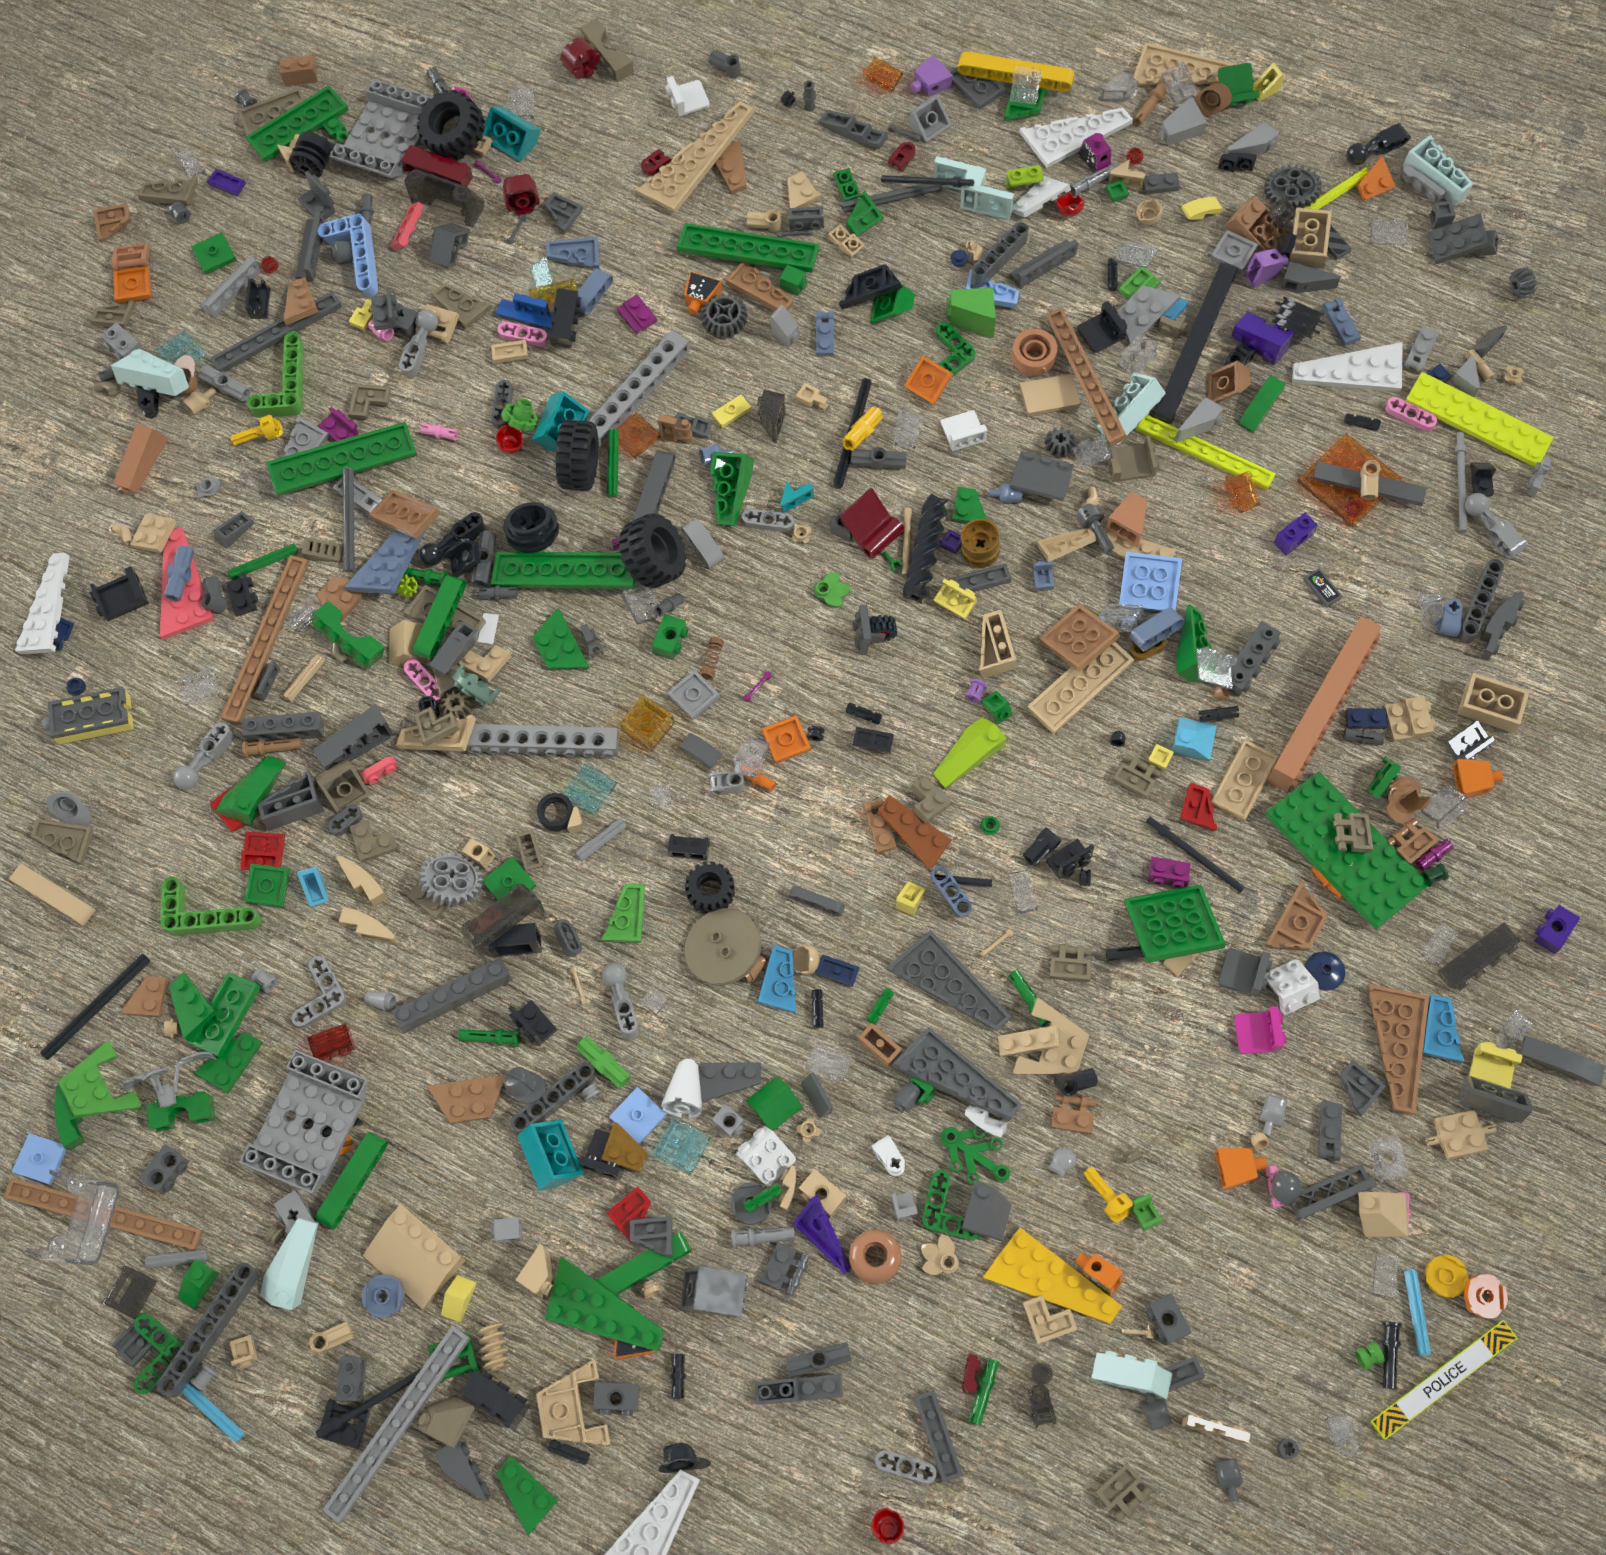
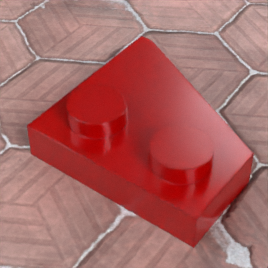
(1198, 808)
(631, 1207)

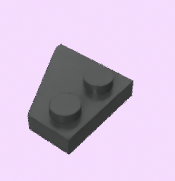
(563, 211)
(1360, 1086)
(653, 1234)

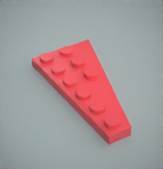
(187, 612)

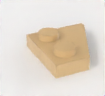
(801, 191)

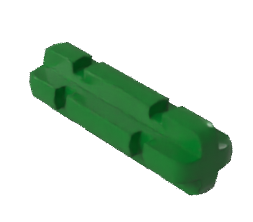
(880, 1006)
(762, 1198)

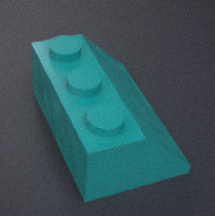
(510, 132)
(558, 409)
(550, 1154)

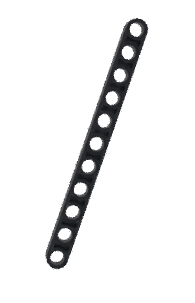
(1195, 343)

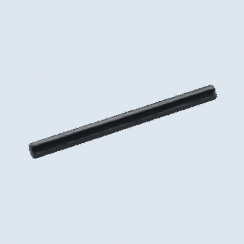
(857, 413)
(95, 1006)

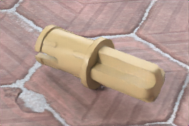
(1481, 365)

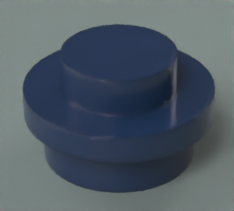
(959, 258)
(76, 686)

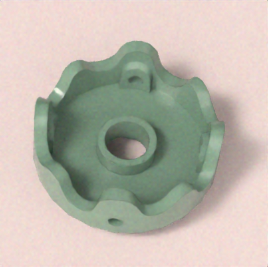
(470, 686)

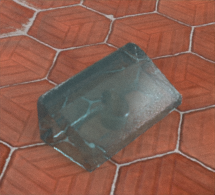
(541, 273)

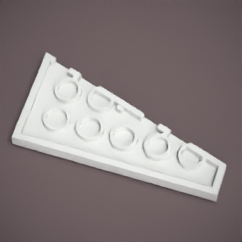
(1064, 137)
(1364, 369)
(46, 610)
(659, 1522)

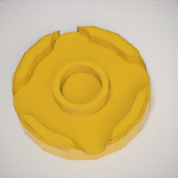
(1446, 1276)

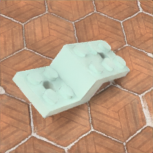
(976, 197)

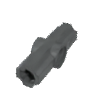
(889, 459)
(486, 548)
(804, 1363)

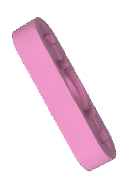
(517, 328)
(1425, 415)
(422, 674)

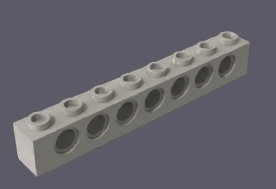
(645, 385)
(551, 734)

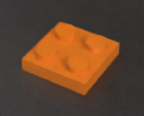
(132, 284)
(928, 380)
(786, 739)

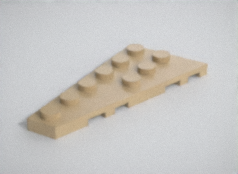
(1158, 59)

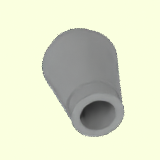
(381, 1000)

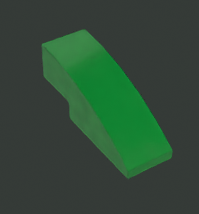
(1262, 403)
(66, 1122)

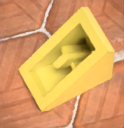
(1269, 82)
(909, 898)
(457, 1298)

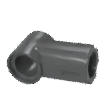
(729, 64)
(213, 597)

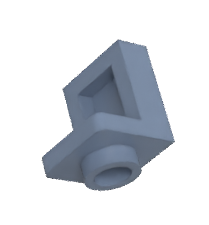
(1043, 575)

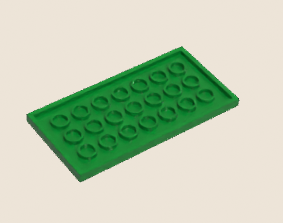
(1371, 882)

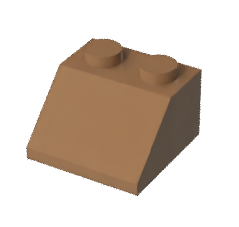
(299, 69)

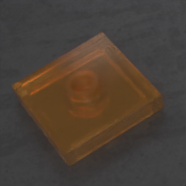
(637, 435)

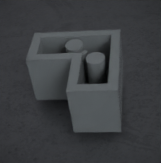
(446, 243)

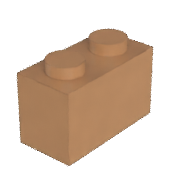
(879, 1045)

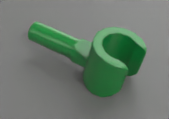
(893, 562)

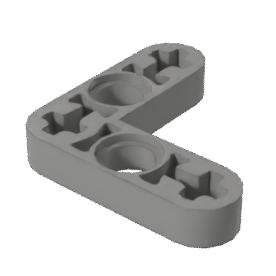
(328, 993)

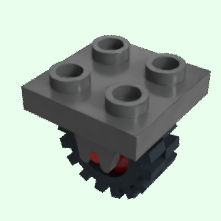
(872, 629)

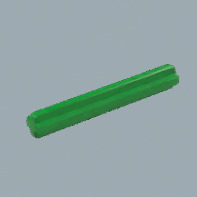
(612, 474)
(263, 561)

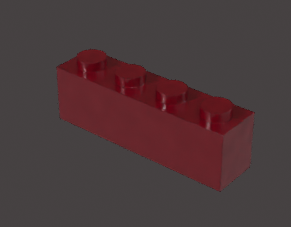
(432, 163)

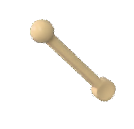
(1009, 933)
(573, 970)

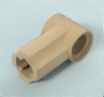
(770, 220)
(1369, 481)
(333, 1337)

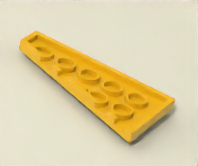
(1038, 1271)

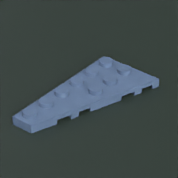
(386, 566)

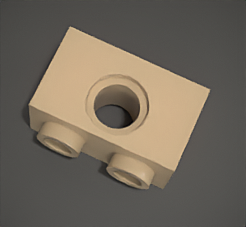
(817, 1182)

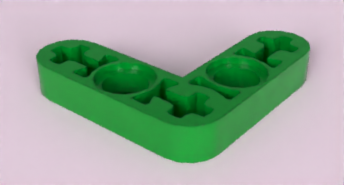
(958, 352)
(941, 1217)
(163, 1348)

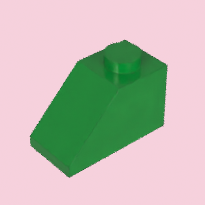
(196, 1283)

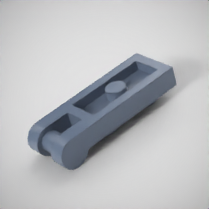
(1341, 322)
(824, 334)

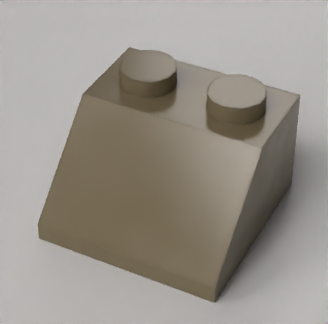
(342, 785)

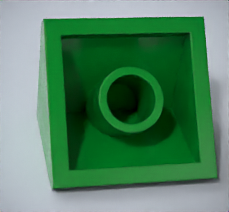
(774, 1103)

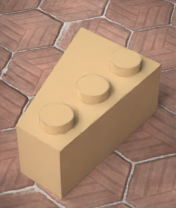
(996, 649)

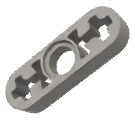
(763, 514)
(923, 1465)

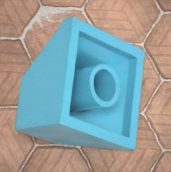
(1194, 739)

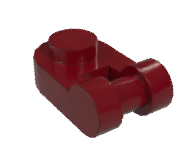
(906, 152)
(651, 166)
(972, 1366)

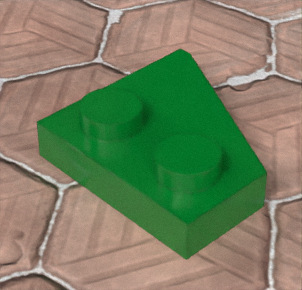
(864, 215)
(1383, 778)

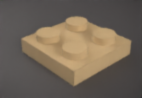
(153, 533)

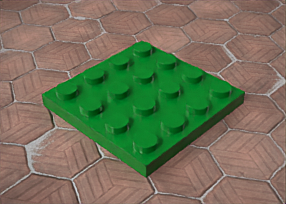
(1174, 923)

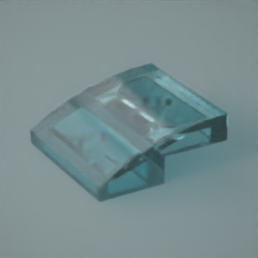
(180, 345)
(590, 788)
(682, 1145)

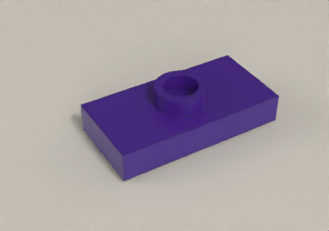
(226, 182)

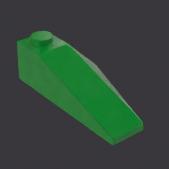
(731, 480)
(1191, 638)
(243, 799)

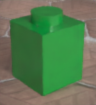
(793, 280)

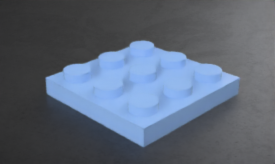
(1150, 581)

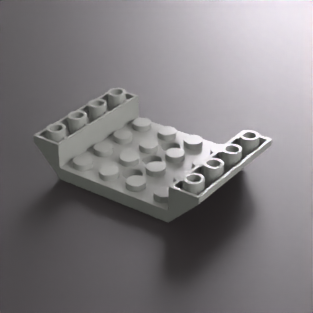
(390, 113)
(316, 1093)

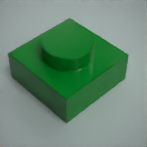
(1117, 191)

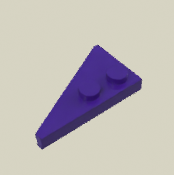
(817, 1228)

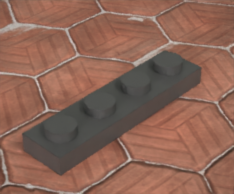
(938, 1436)

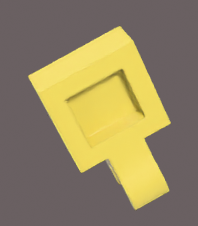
(362, 316)

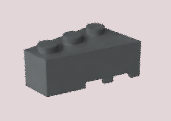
(291, 804)

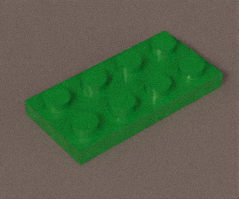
(231, 1004)

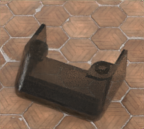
(500, 918)

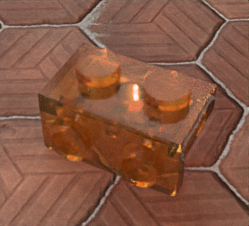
(883, 73)

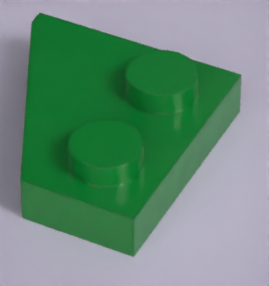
(967, 506)

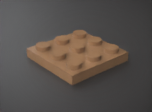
(1079, 637)

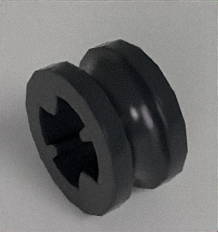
(815, 733)
(1085, 877)

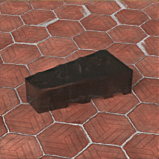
(1478, 957)

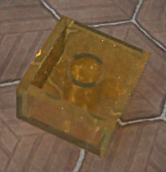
(647, 723)

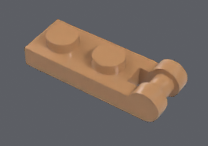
(879, 828)

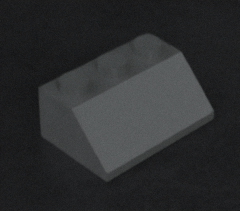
(1042, 475)
(1494, 1100)

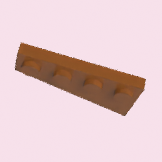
(921, 837)

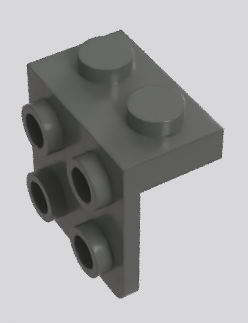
(1245, 971)

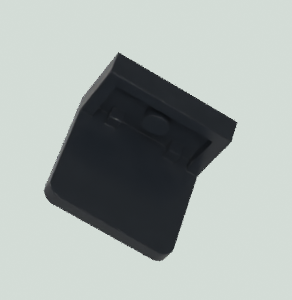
(1103, 329)

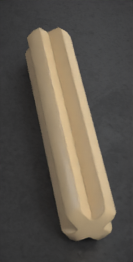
(304, 677)

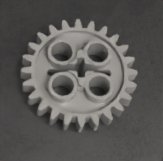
(450, 879)

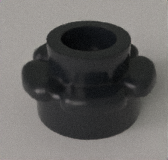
(788, 98)

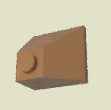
(1228, 381)

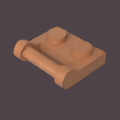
(130, 256)

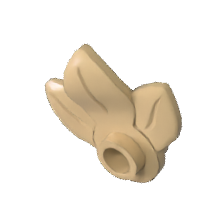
(937, 1254)

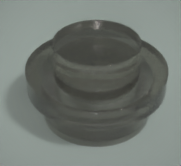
(1042, 1373)

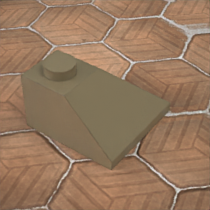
(446, 1420)

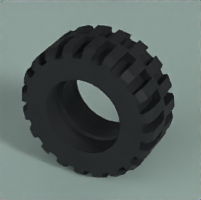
(463, 136)
(576, 455)
(652, 550)

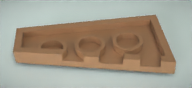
(755, 286)

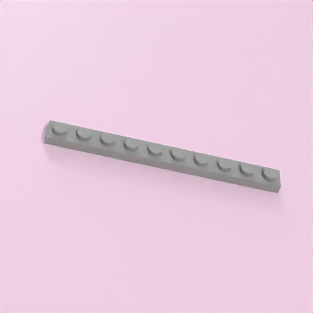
(396, 1424)

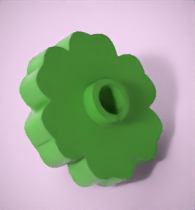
(520, 415)

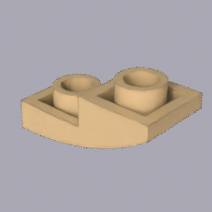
(845, 241)
(789, 1182)

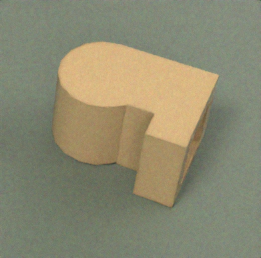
(479, 853)

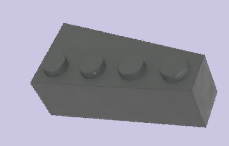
(355, 738)

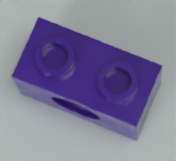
(1295, 533)
(1564, 921)

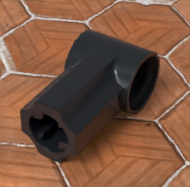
(1044, 843)
(1077, 1081)

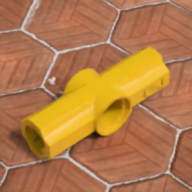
(862, 428)

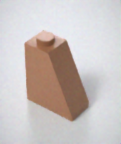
(1129, 519)

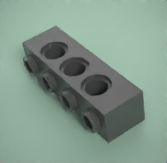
(282, 727)

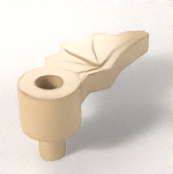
(1149, 1334)

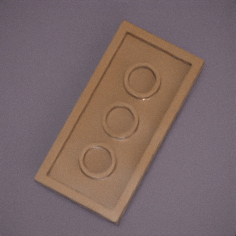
(404, 514)

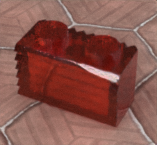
(332, 1043)

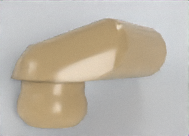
(975, 249)
(1093, 497)
(121, 531)

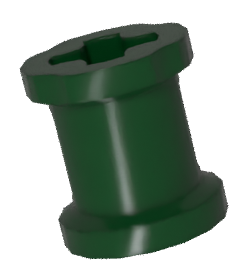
(1435, 874)

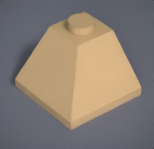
(1383, 1214)

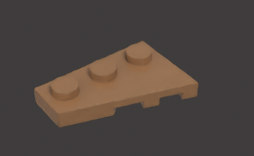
(731, 168)
(299, 301)

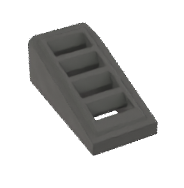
(227, 538)

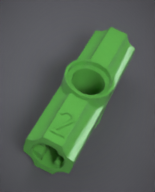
(603, 1062)

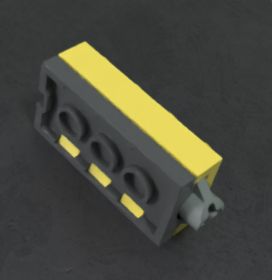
(89, 715)

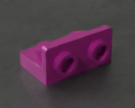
(338, 426)
(1169, 871)

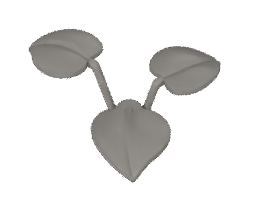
(165, 1093)

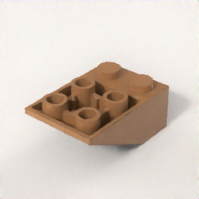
(1254, 223)

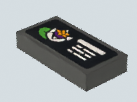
(1322, 588)

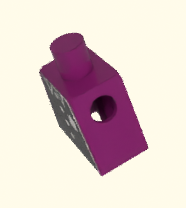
(1095, 152)

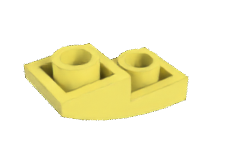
(1198, 208)

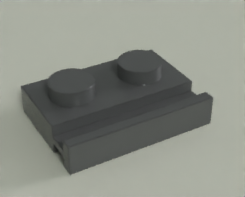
(133, 1345)

